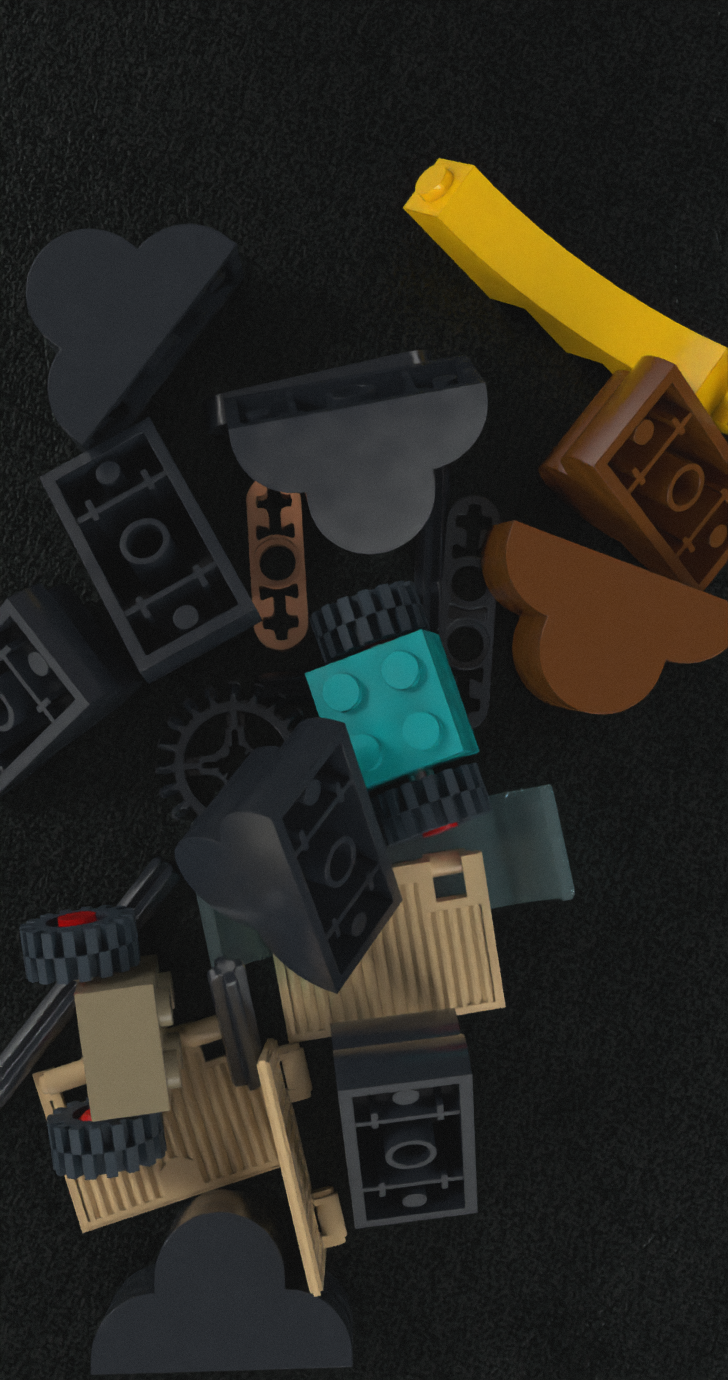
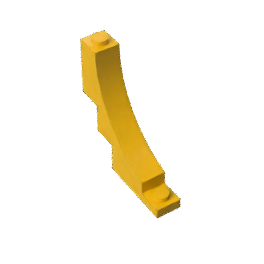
(570, 300)

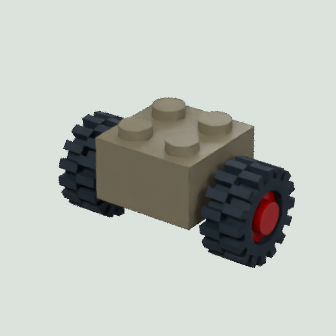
(123, 1038)

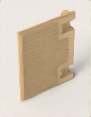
(423, 959)
(211, 1135)
(292, 1160)

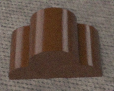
(649, 472)
(593, 624)

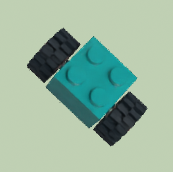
(400, 710)

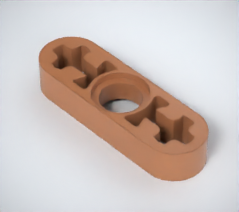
(296, 607)

